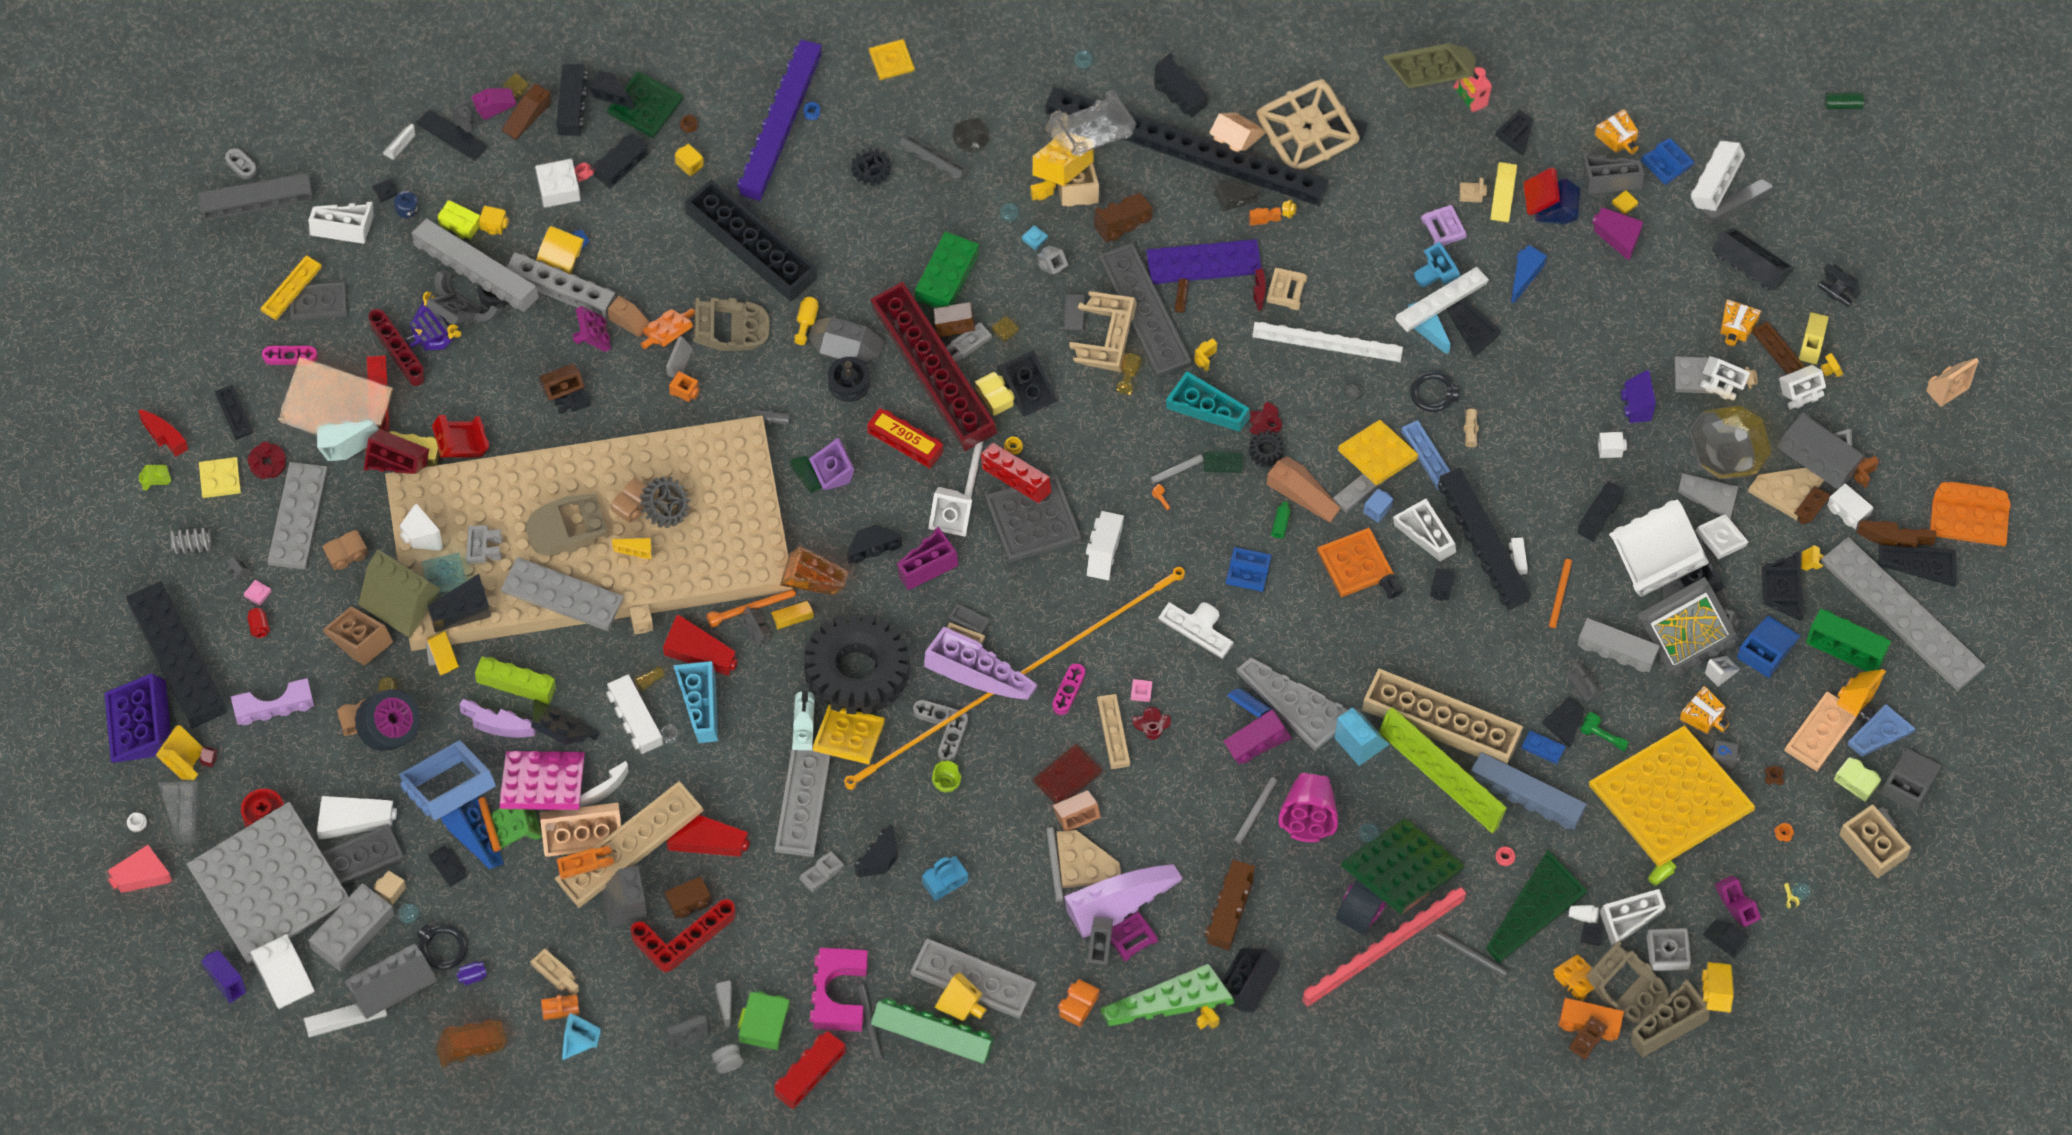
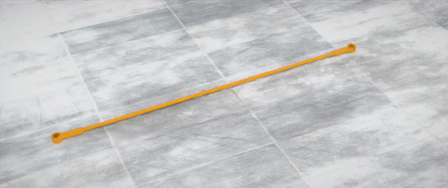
(872, 768)

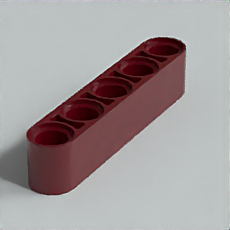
(393, 340)

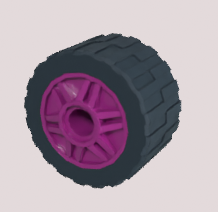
(387, 720)
(1360, 908)

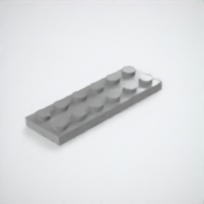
(297, 515)
(562, 594)
(802, 802)
(999, 987)

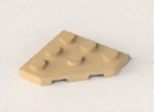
(1785, 488)
(1083, 861)

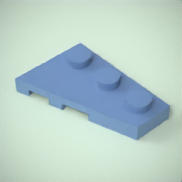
(1880, 731)

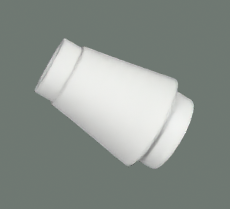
(1585, 913)

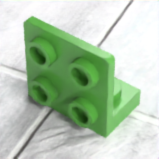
(515, 824)

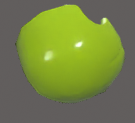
(949, 771)

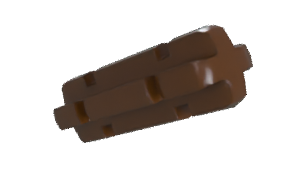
(1181, 295)

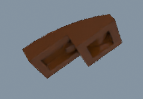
(1588, 1037)

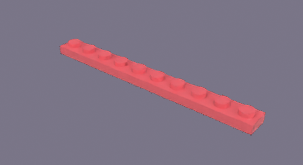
(1388, 943)

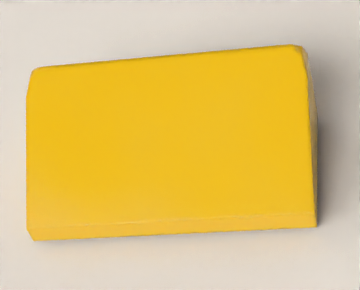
(792, 615)
(442, 652)

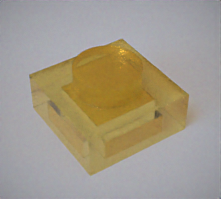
(516, 84)
(1005, 329)

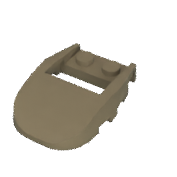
(748, 324)
(548, 532)
(1641, 997)

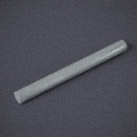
(1256, 809)
(1055, 864)

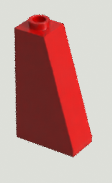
(694, 645)
(709, 837)

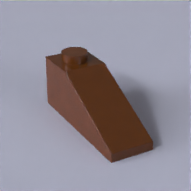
(527, 111)

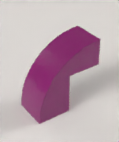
(1741, 908)

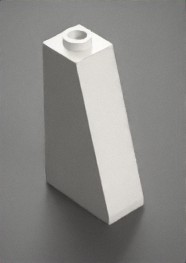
(353, 815)

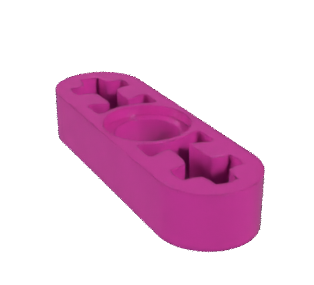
(286, 349)
(1069, 696)

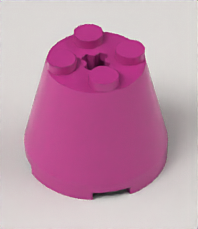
(1309, 809)

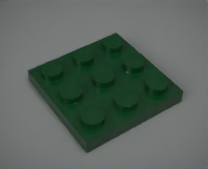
(652, 103)

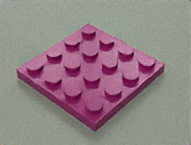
(542, 780)

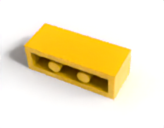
(1717, 987)

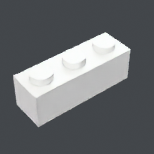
(1518, 555)

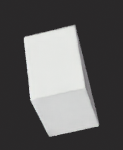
(1721, 669)

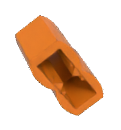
(1079, 1002)

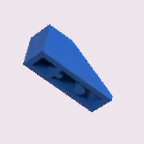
(1529, 264)

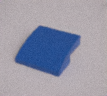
(1667, 161)
(1248, 569)
(1248, 702)

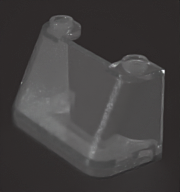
(1091, 126)

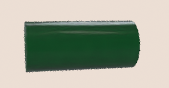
(1844, 101)

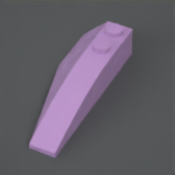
(971, 665)
(1118, 895)

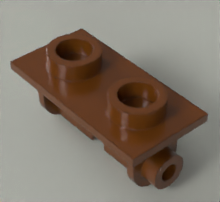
(1811, 505)

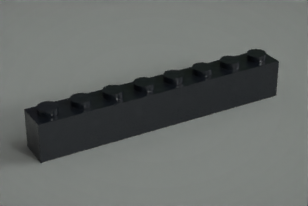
(1484, 539)

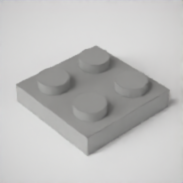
(1689, 374)

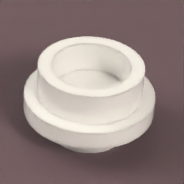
(136, 822)

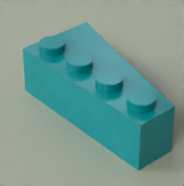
(1205, 402)

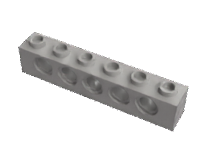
(566, 292)

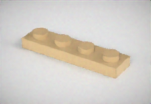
(1113, 731)

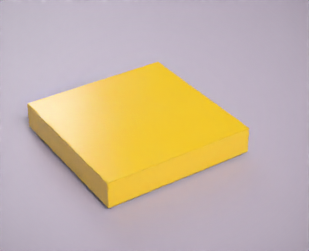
(891, 59)

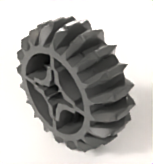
(665, 487)

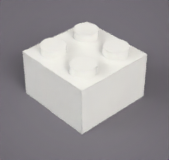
(557, 183)

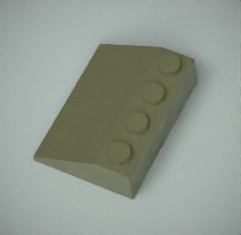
(1432, 64)
(396, 593)

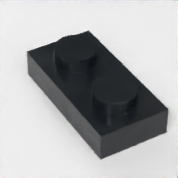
(447, 866)

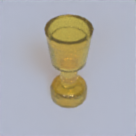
(1130, 367)

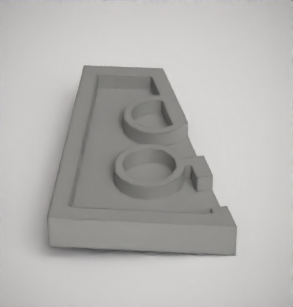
(1711, 494)

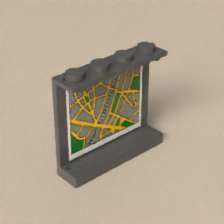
(1689, 627)

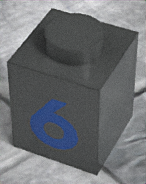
(1726, 754)

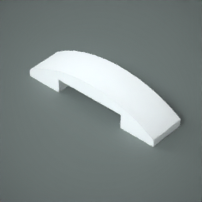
(603, 790)

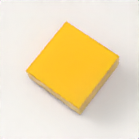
(1625, 202)

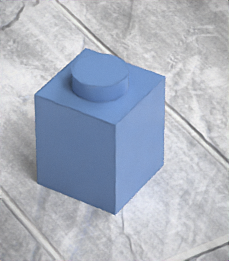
(1378, 505)

